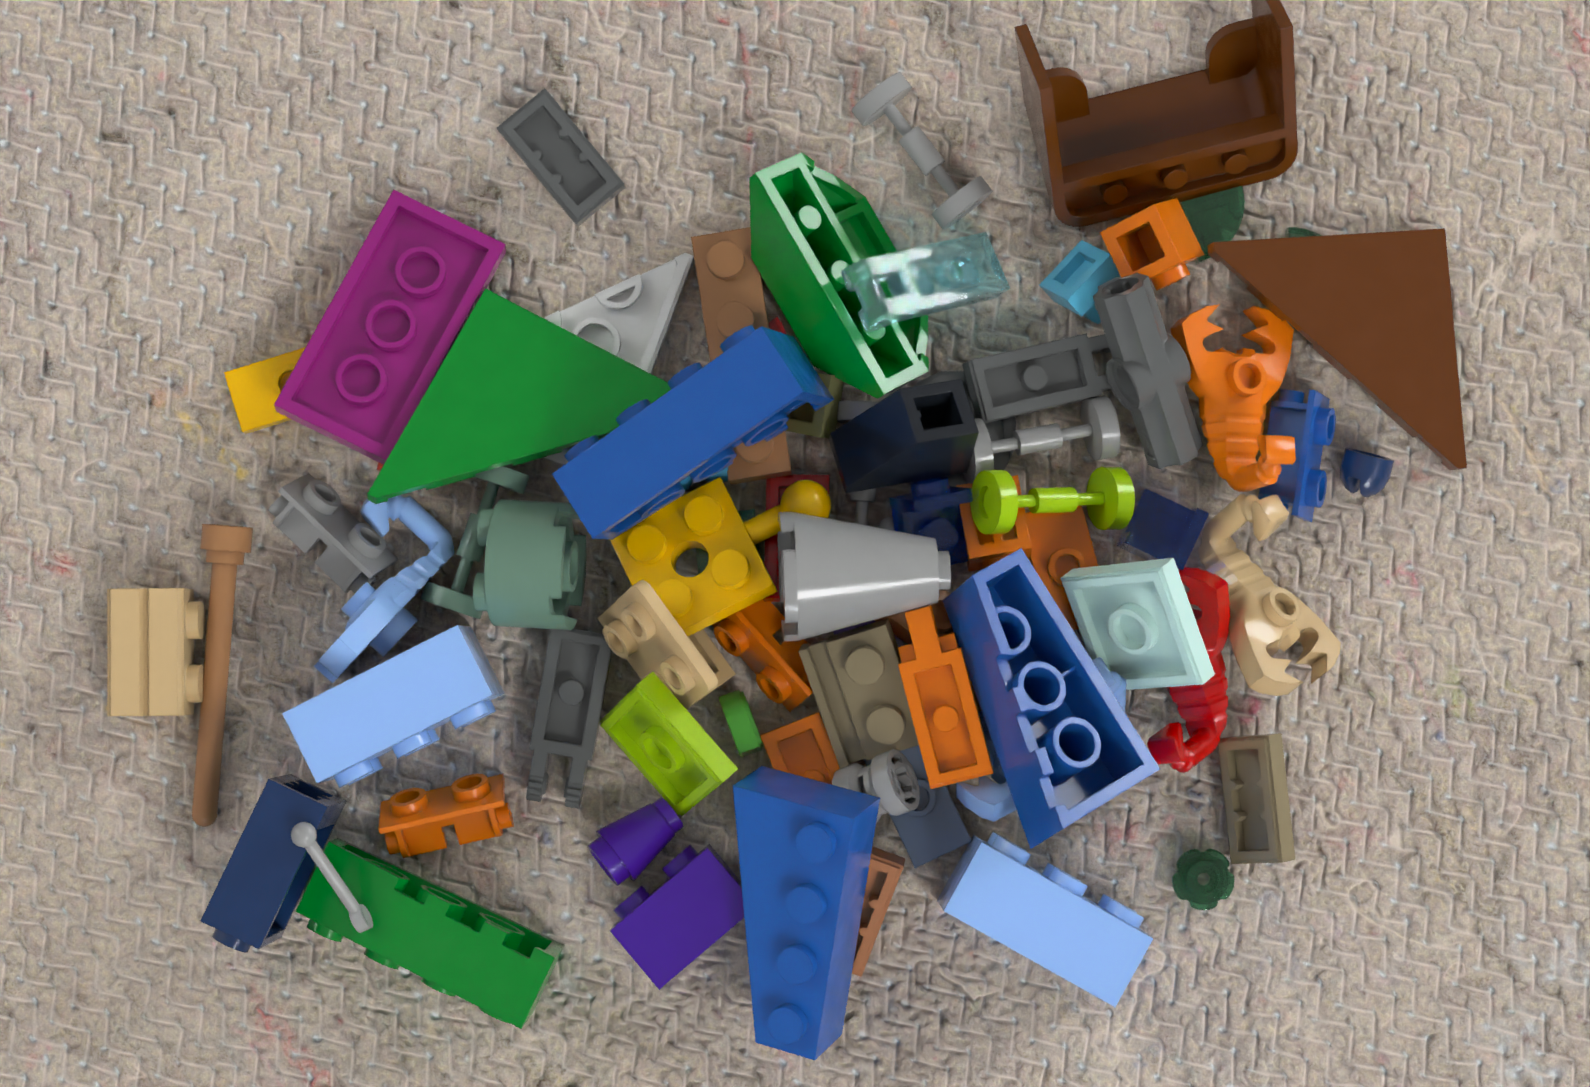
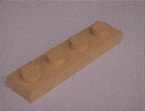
(730, 301)

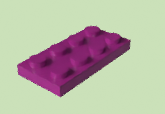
(389, 326)

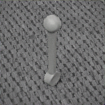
(305, 836)

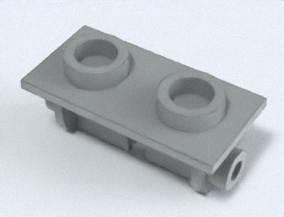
(313, 512)

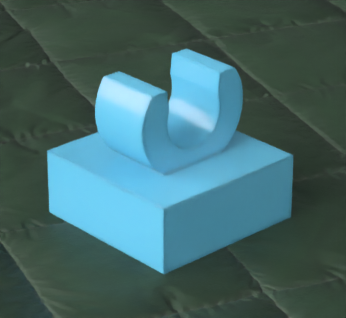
(1078, 278)

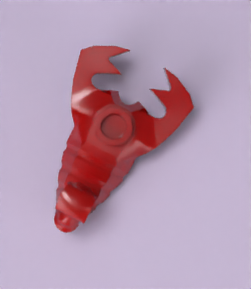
(1203, 704)

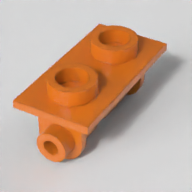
(776, 666)
(416, 817)

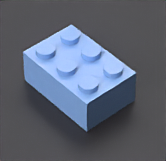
(395, 707)
(1046, 917)

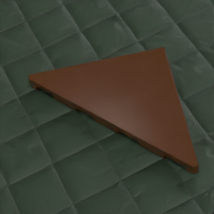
(1373, 312)

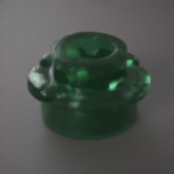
(1188, 869)

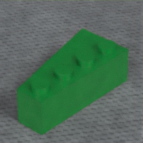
(434, 934)

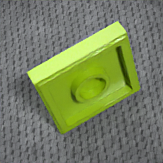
(667, 744)

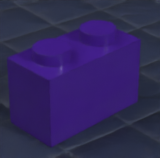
(681, 916)

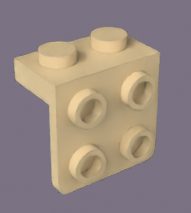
(651, 640)

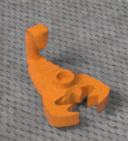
(1235, 395)

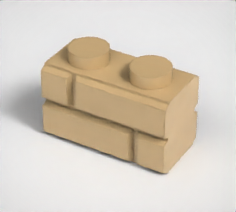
(153, 651)

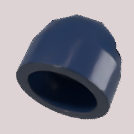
(1365, 471)

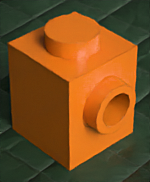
(1154, 244)

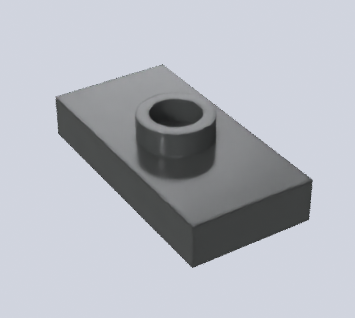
(561, 157)

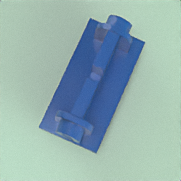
(1312, 427)

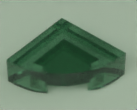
(1215, 217)

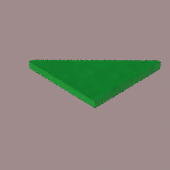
(509, 396)

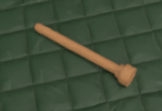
(225, 550)

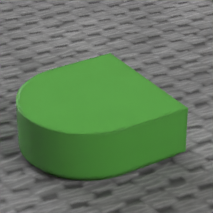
(741, 723)

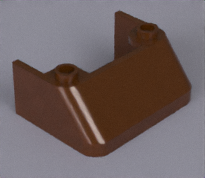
(1169, 135)

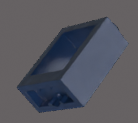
(267, 867)

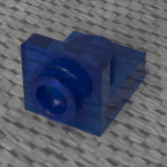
(934, 513)

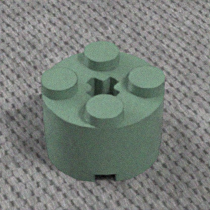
(530, 564)

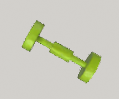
(1107, 498)

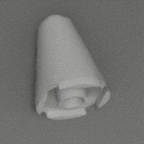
(852, 573)

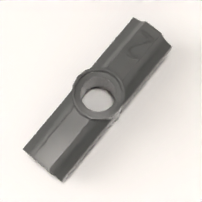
(1148, 370)

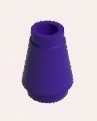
(634, 840)

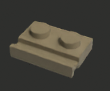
(860, 692)

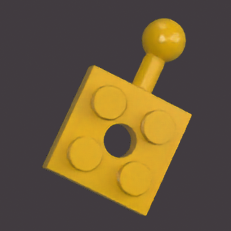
(711, 523)

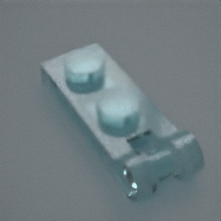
(926, 280)

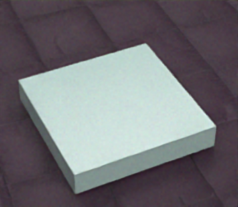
(1139, 623)

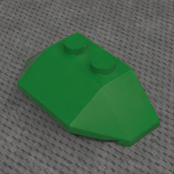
(802, 237)

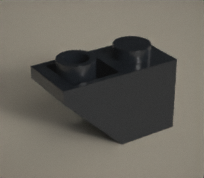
(907, 438)

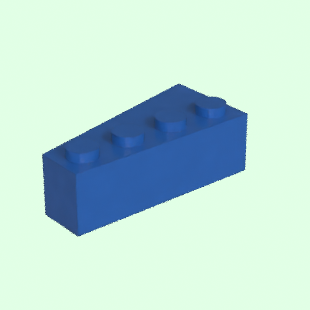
(689, 430)
(1043, 700)
(803, 900)

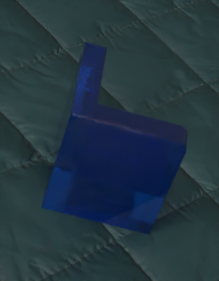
(1162, 529)

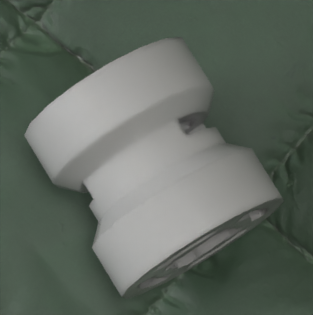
(886, 777)

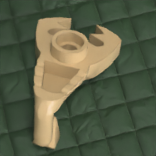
(1260, 612)

